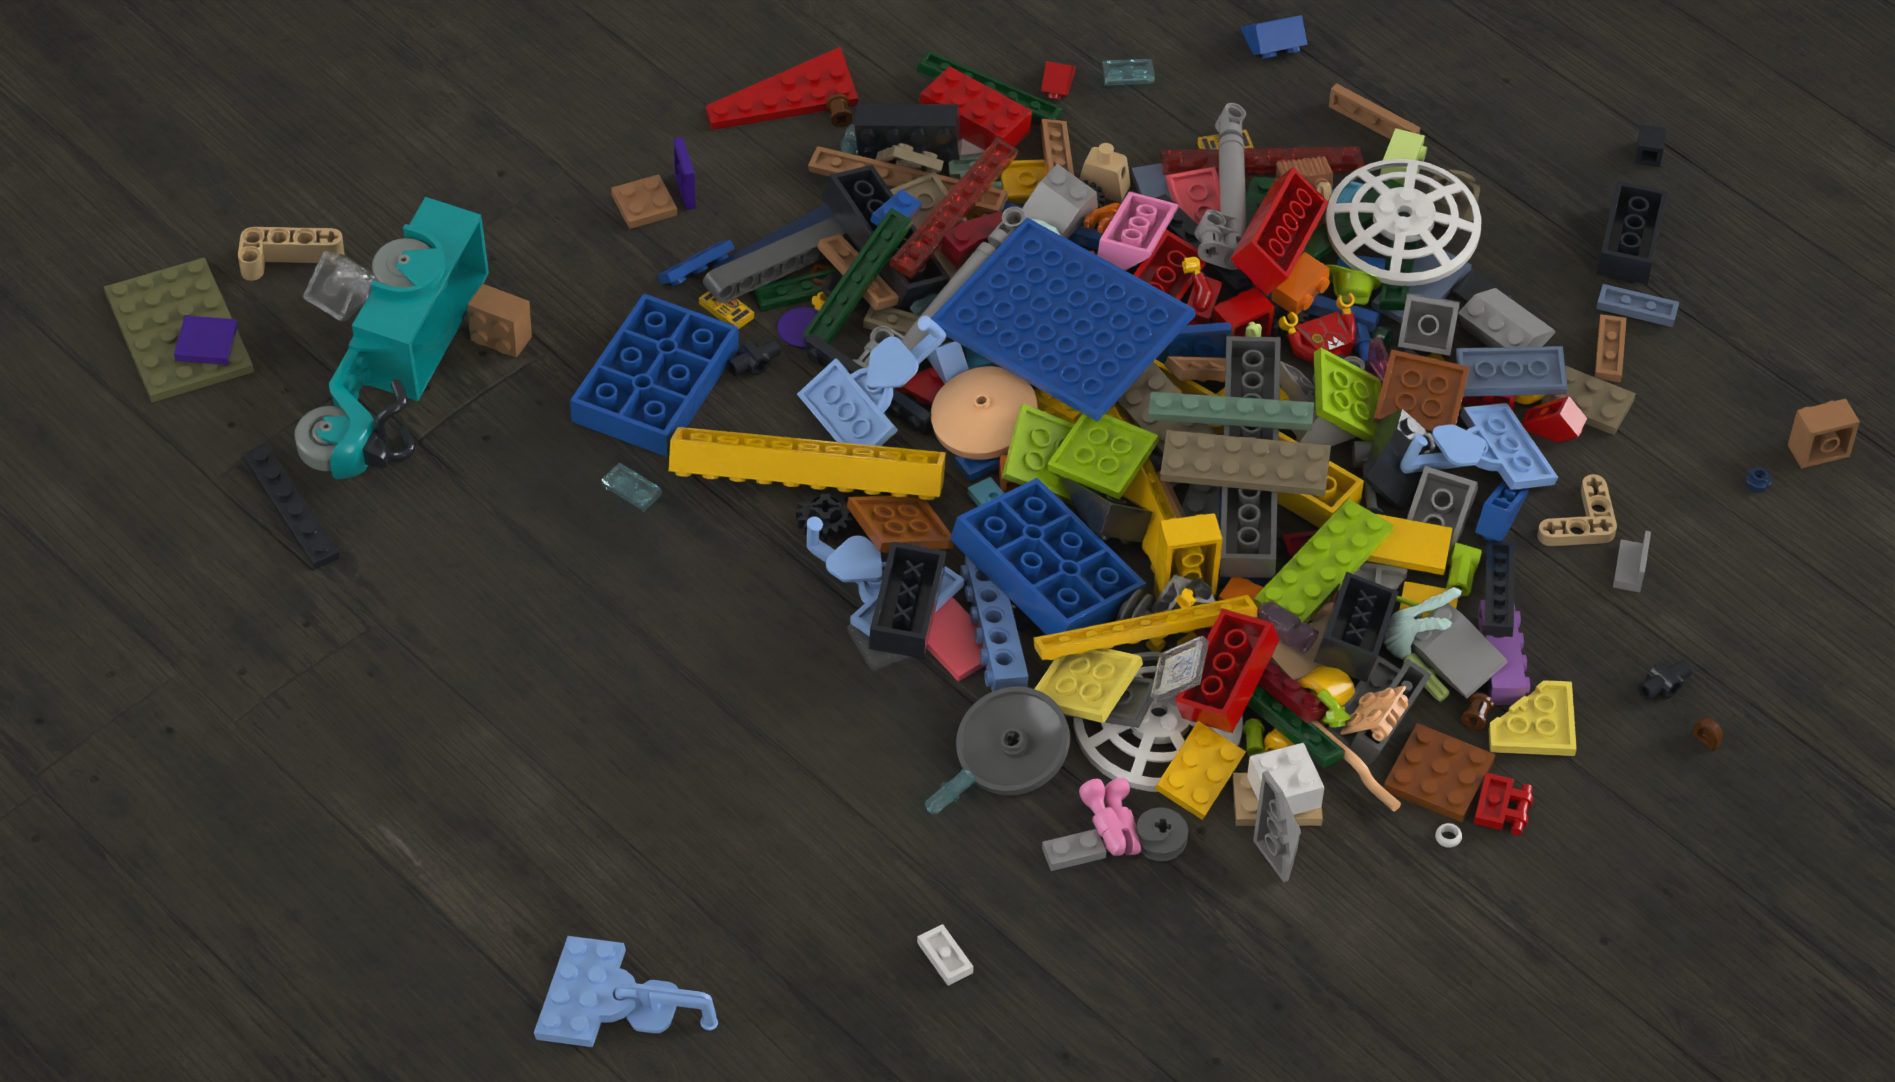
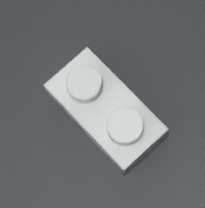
(945, 954)

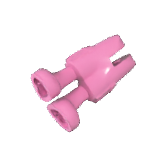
(1111, 819)

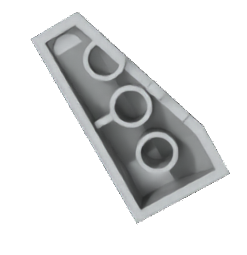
(1301, 389)
(1276, 828)

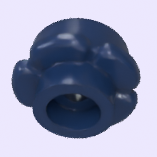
(1758, 479)

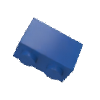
(1275, 35)

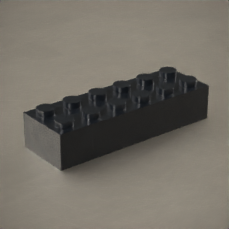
(853, 200)

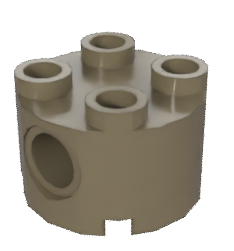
(1463, 204)

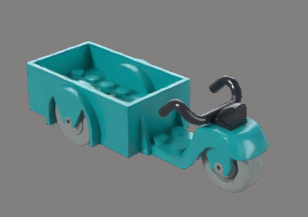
(398, 337)

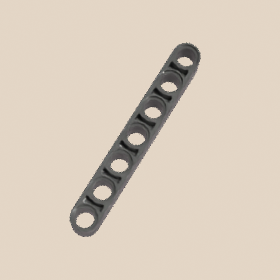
(771, 261)

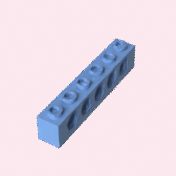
(995, 630)

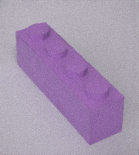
(1509, 682)

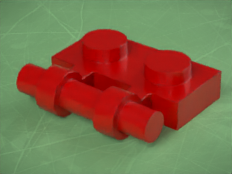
(1494, 801)

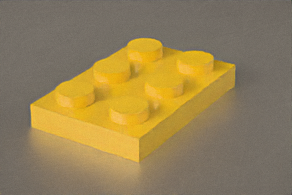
(1200, 770)

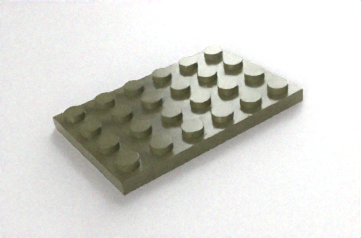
(151, 318)

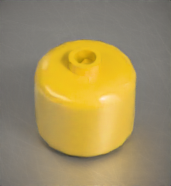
(1330, 679)

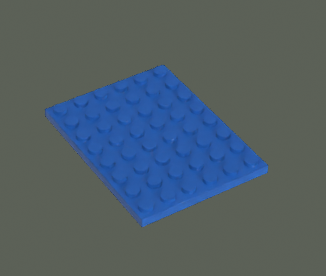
(1062, 318)

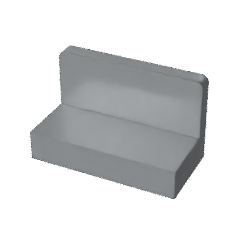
(1631, 564)

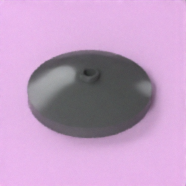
(1013, 740)

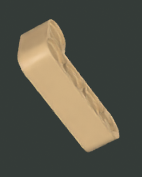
(284, 245)

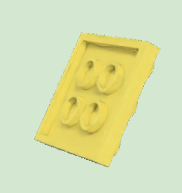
(1090, 682)

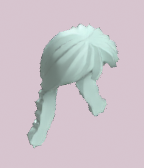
(1407, 622)

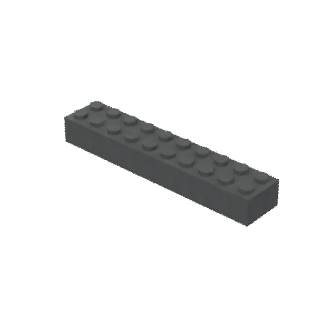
(1250, 514)

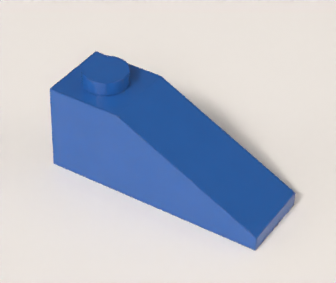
(1500, 512)

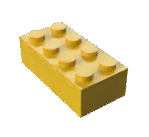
(1188, 549)

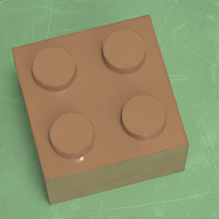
(499, 320)
(1823, 433)

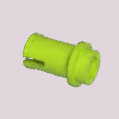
(1254, 736)

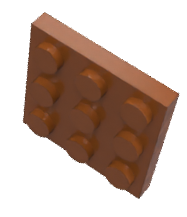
(1423, 388)
(900, 521)
(1439, 772)

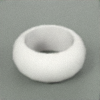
(1448, 828)

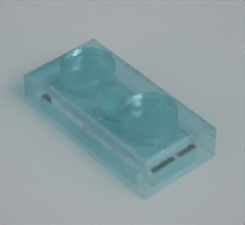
(1128, 71)
(631, 487)

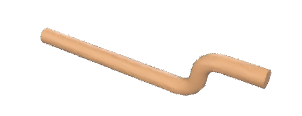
(1363, 772)

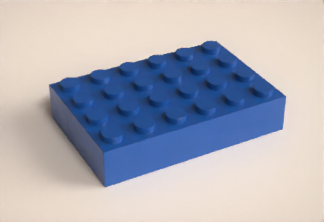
(654, 374)
(1046, 559)

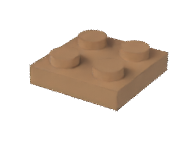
(644, 201)

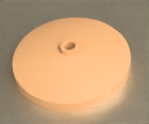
(979, 411)

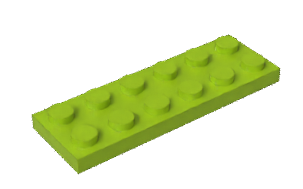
(1322, 562)

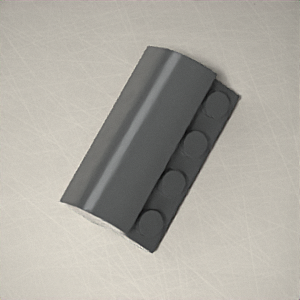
(1381, 677)

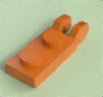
(1102, 216)

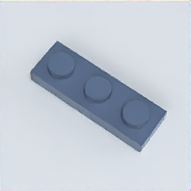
(1637, 305)

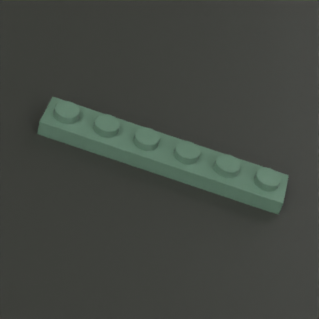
(1231, 411)

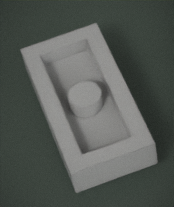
(1074, 849)

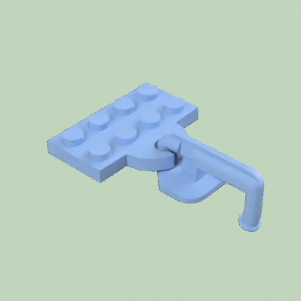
(856, 402)
(1492, 443)
(861, 563)
(594, 991)

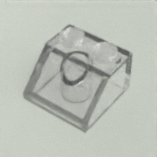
(339, 285)

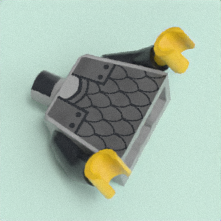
(1178, 594)

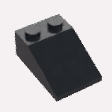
(1387, 450)
(1109, 516)

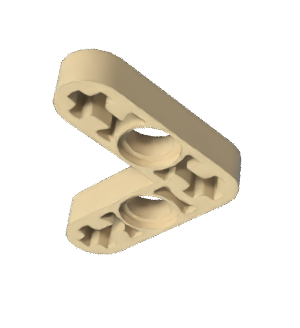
(1593, 519)

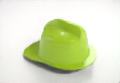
(1355, 282)

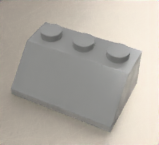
(1502, 322)

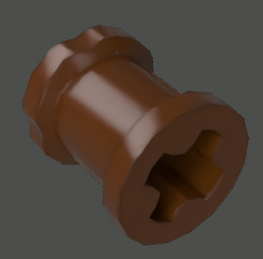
(840, 114)
(1477, 711)

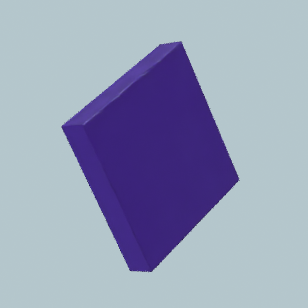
(684, 173)
(206, 340)

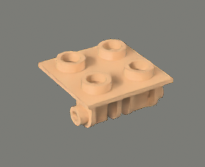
(1378, 712)

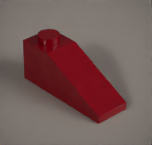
(966, 237)

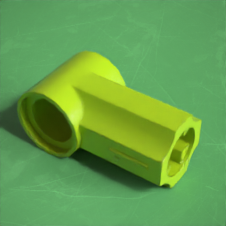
(1463, 564)

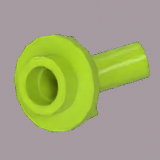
(1335, 715)

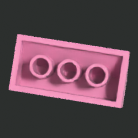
(1135, 230)

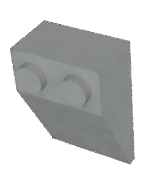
(1061, 201)
(1443, 501)
(1458, 653)

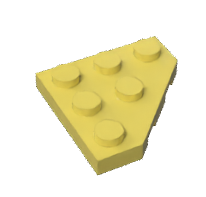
(1537, 723)

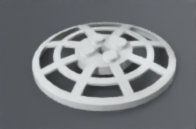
(1402, 228)
(1151, 731)

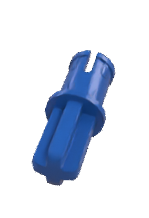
(1362, 342)

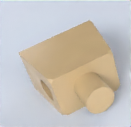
(1108, 171)

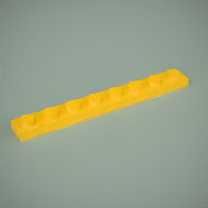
(1139, 628)

